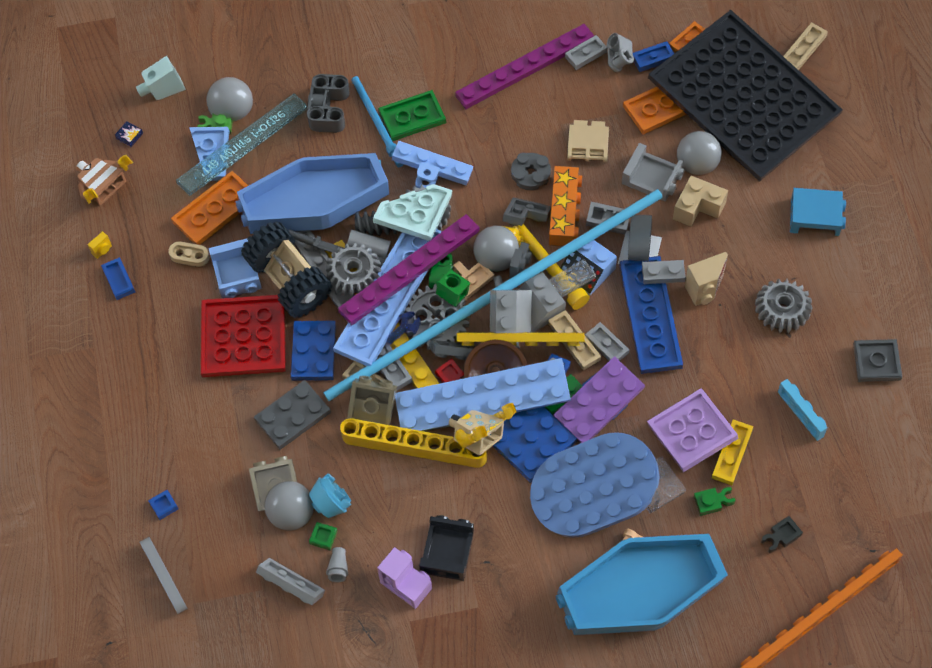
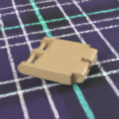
(588, 141)

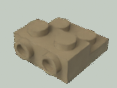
(372, 400)
(267, 476)

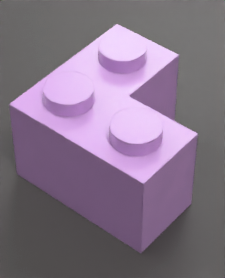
(402, 579)

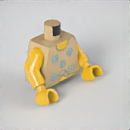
(479, 430)

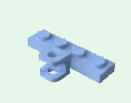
(431, 165)

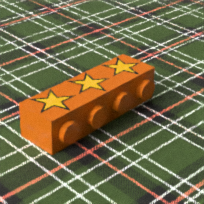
(564, 205)

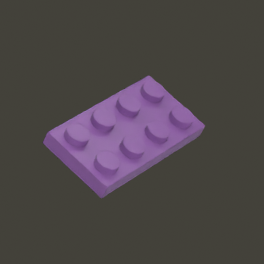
(599, 400)

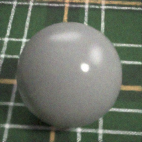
(699, 152)
(495, 248)
(289, 505)

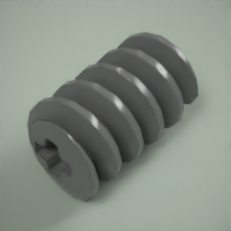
(366, 223)

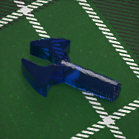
(405, 326)

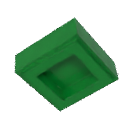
(323, 536)

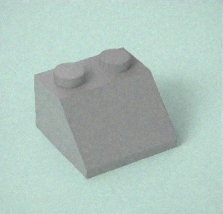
(545, 300)
(510, 311)

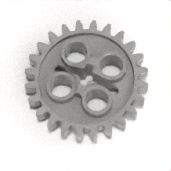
(442, 310)

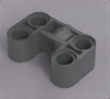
(319, 113)

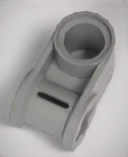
(619, 52)

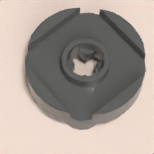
(530, 161)

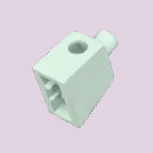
(161, 80)

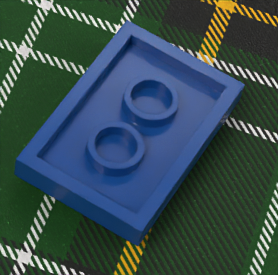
(313, 350)

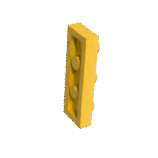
(732, 454)

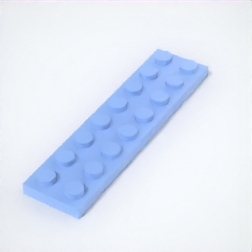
(369, 335)
(523, 386)

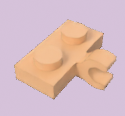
(477, 276)

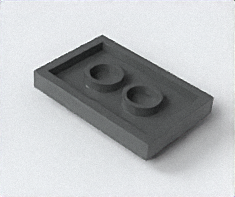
(292, 414)

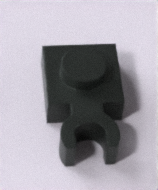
(784, 533)

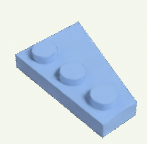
(209, 140)

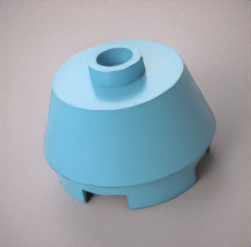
(329, 497)

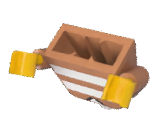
(101, 178)

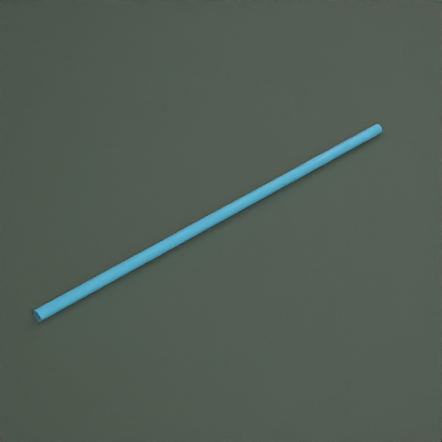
(484, 300)

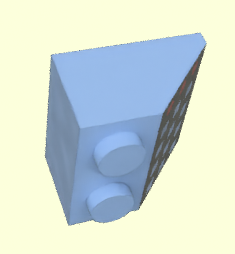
(598, 258)

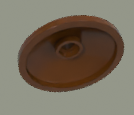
(493, 354)

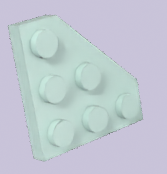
(415, 211)

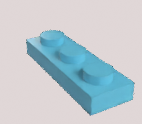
(802, 409)

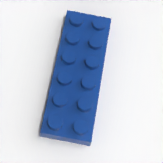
(650, 320)

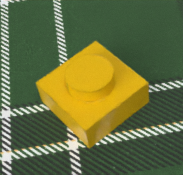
(100, 245)

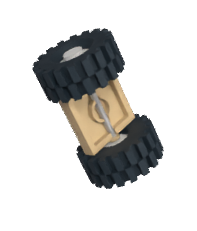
(300, 284)

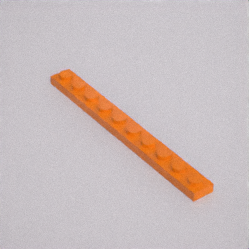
(821, 612)

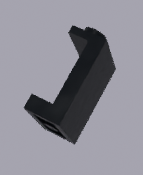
(447, 548)

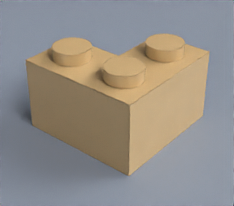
(701, 197)

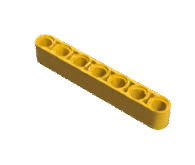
(404, 437)

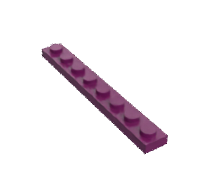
(522, 67)
(408, 269)

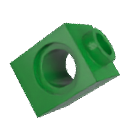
(452, 287)

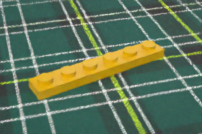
(529, 338)

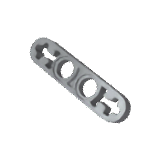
(163, 575)

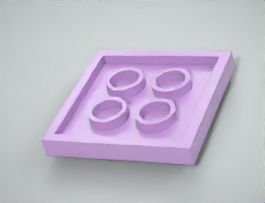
(692, 430)

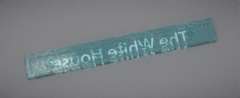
(241, 144)

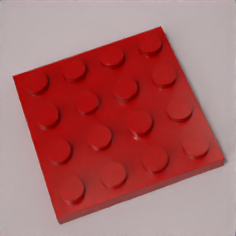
(242, 336)

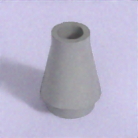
(337, 567)

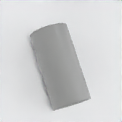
(378, 245)

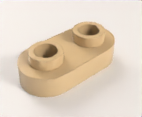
(190, 254)

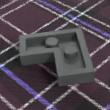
(521, 209)
(520, 259)

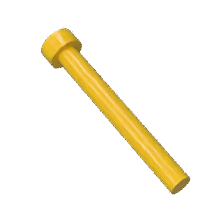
(578, 297)

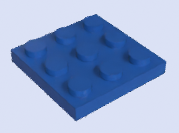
(531, 439)

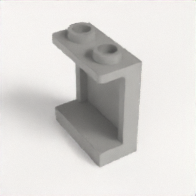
(651, 173)

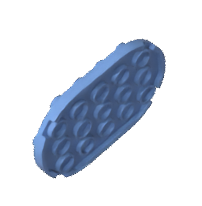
(594, 485)

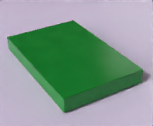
(412, 115)

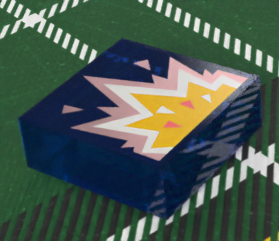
(129, 134)

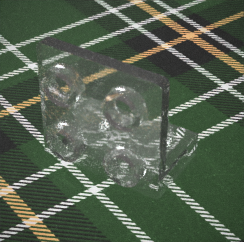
(668, 487)

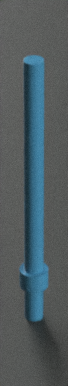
(390, 146)

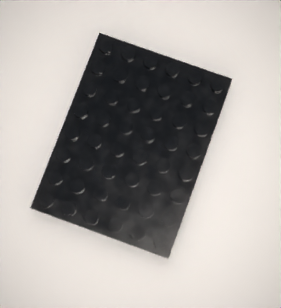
(745, 94)

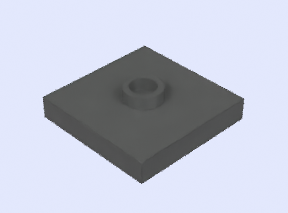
(877, 360)

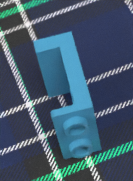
(817, 210)

